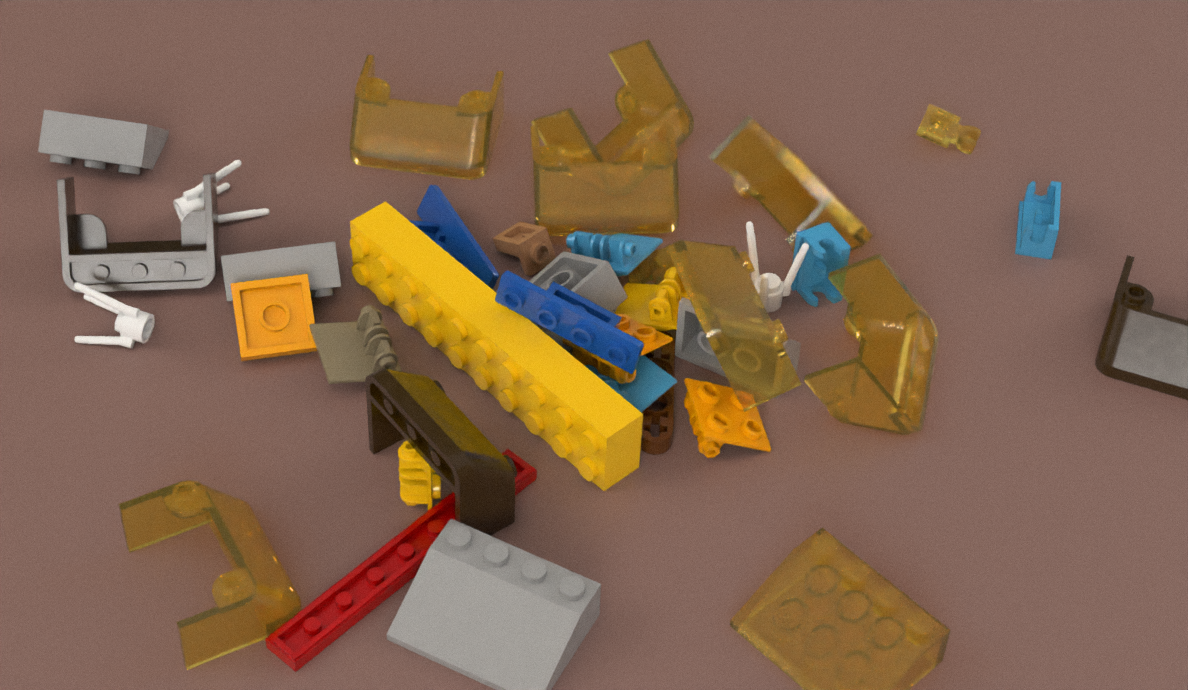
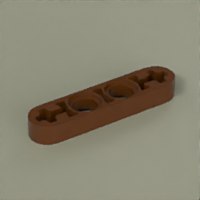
(665, 416)

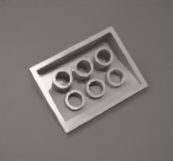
(495, 611)

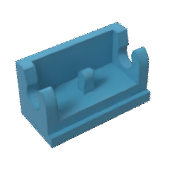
(1038, 221)
(825, 254)

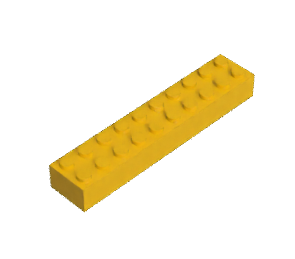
(497, 347)

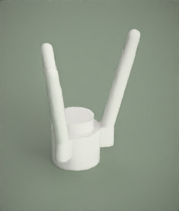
(194, 199)
(769, 285)
(130, 321)

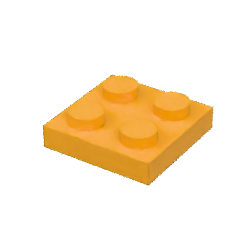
(273, 317)

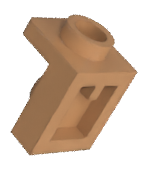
(528, 243)

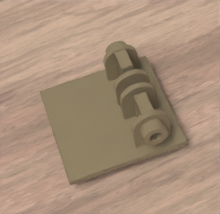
(354, 348)

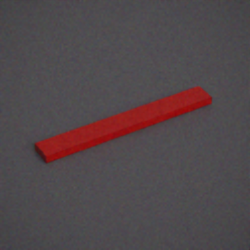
(370, 582)

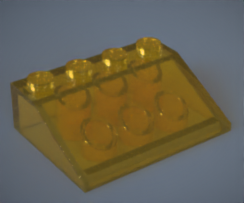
(840, 622)

